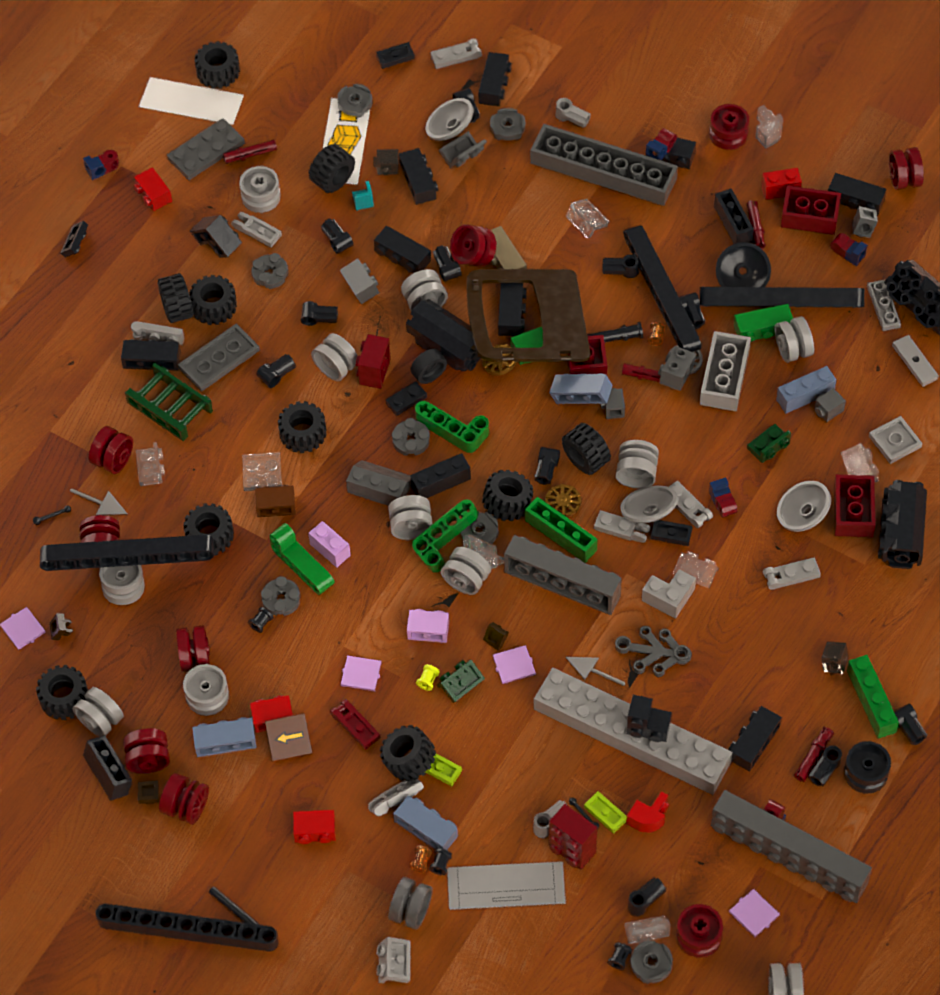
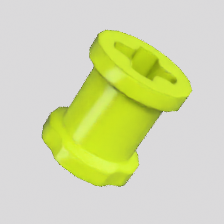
(427, 678)

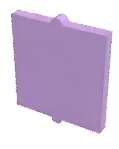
(22, 628)
(514, 664)
(361, 673)
(754, 913)

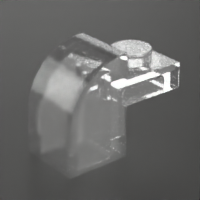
(771, 127)

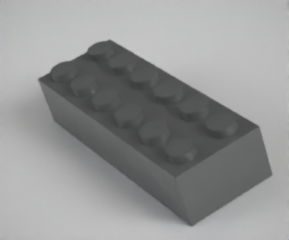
(562, 574)

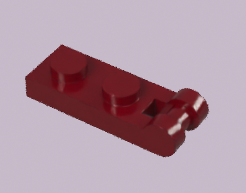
(355, 724)

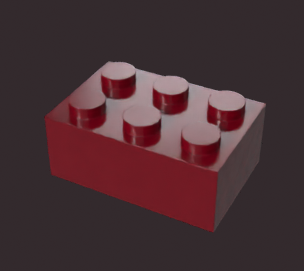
(810, 210)
(854, 505)
(572, 837)

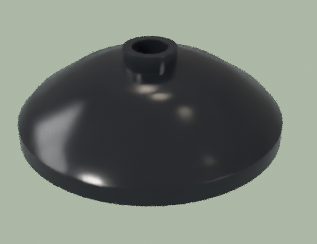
(743, 256)

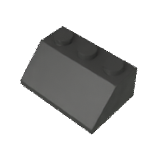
(377, 482)

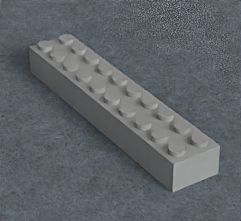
(605, 719)

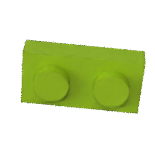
(444, 770)
(605, 812)

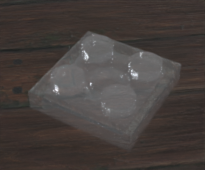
(261, 470)

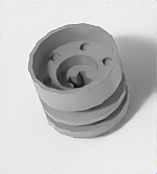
(637, 464)

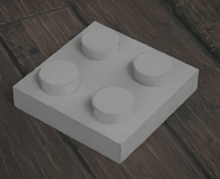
(895, 439)

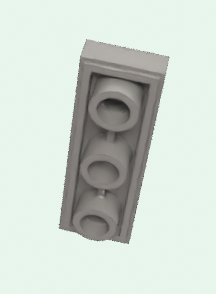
(883, 305)
(915, 360)

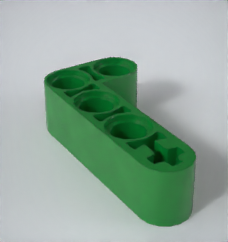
(430, 414)
(448, 533)
(299, 560)

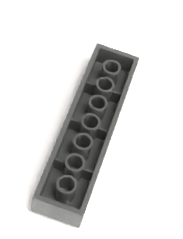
(603, 164)
(790, 847)

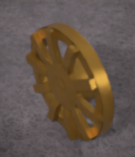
(500, 365)
(563, 499)

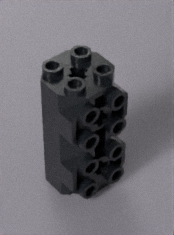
(916, 290)
(443, 331)
(903, 524)

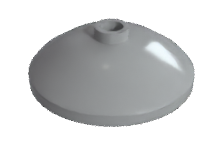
(449, 119)
(649, 504)
(804, 506)

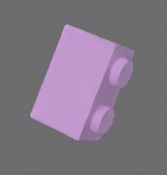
(329, 544)
(428, 626)

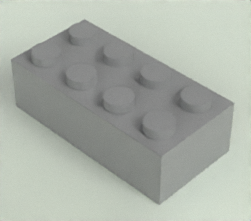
(725, 371)

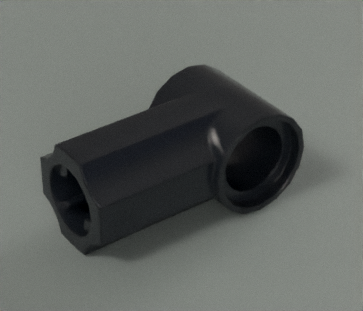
(467, 94)
(338, 238)
(621, 266)
(448, 267)
(692, 307)
(313, 313)
(272, 373)
(547, 461)
(909, 724)
(825, 766)
(646, 895)

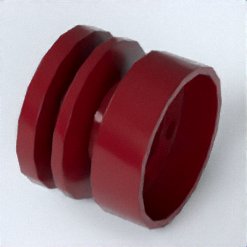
(99, 529)
(183, 798)

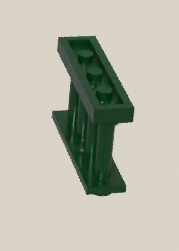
(165, 418)

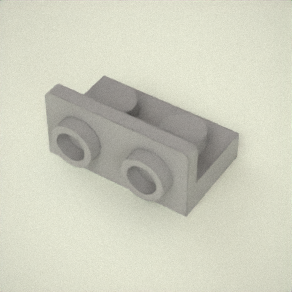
(394, 960)

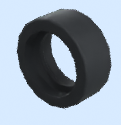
(428, 366)

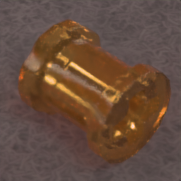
(656, 334)
(421, 859)

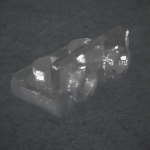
(586, 217)
(859, 462)
(149, 466)
(483, 548)
(702, 570)
(647, 929)

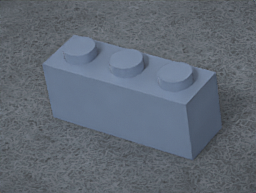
(581, 389)
(805, 389)
(224, 737)
(425, 823)

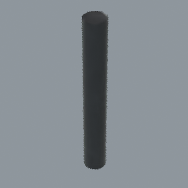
(231, 906)

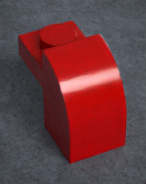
(648, 818)

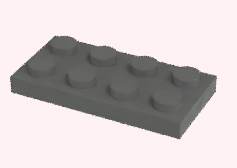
(205, 149)
(218, 357)

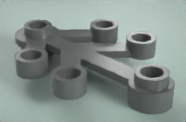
(656, 651)

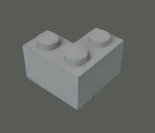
(669, 596)

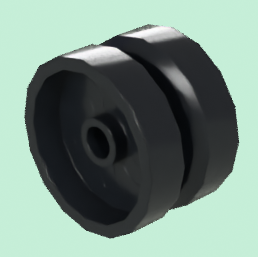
(867, 767)

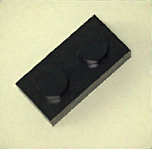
(395, 55)
(74, 239)
(406, 398)
(671, 532)

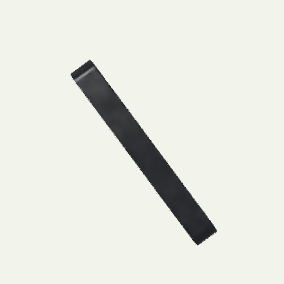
(662, 289)
(781, 295)
(126, 552)
(195, 933)

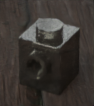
(387, 162)
(835, 657)

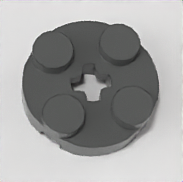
(357, 108)
(503, 132)
(266, 262)
(410, 427)
(490, 525)
(281, 586)
(646, 972)

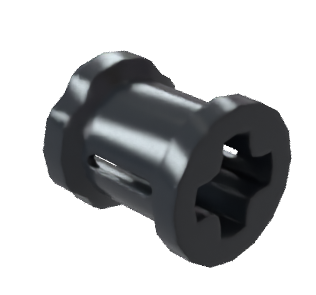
(260, 619)
(440, 861)
(619, 956)

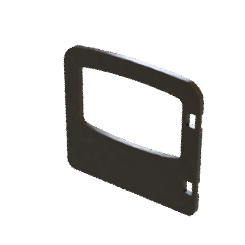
(559, 311)

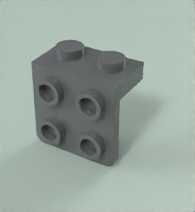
(461, 150)

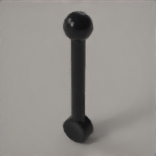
(37, 520)
(573, 801)

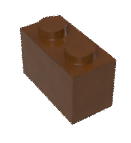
(275, 501)

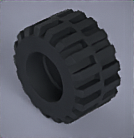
(217, 54)
(331, 168)
(209, 288)
(175, 298)
(302, 414)
(586, 448)
(504, 484)
(210, 516)
(58, 679)
(399, 744)

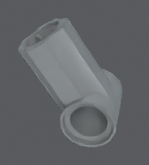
(567, 111)
(544, 818)

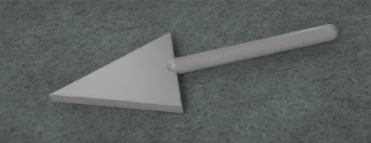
(108, 506)
(585, 665)

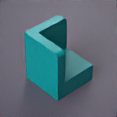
(363, 198)

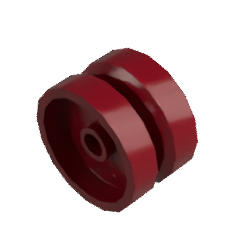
(729, 126)
(906, 168)
(473, 245)
(111, 450)
(192, 648)
(146, 751)
(699, 930)

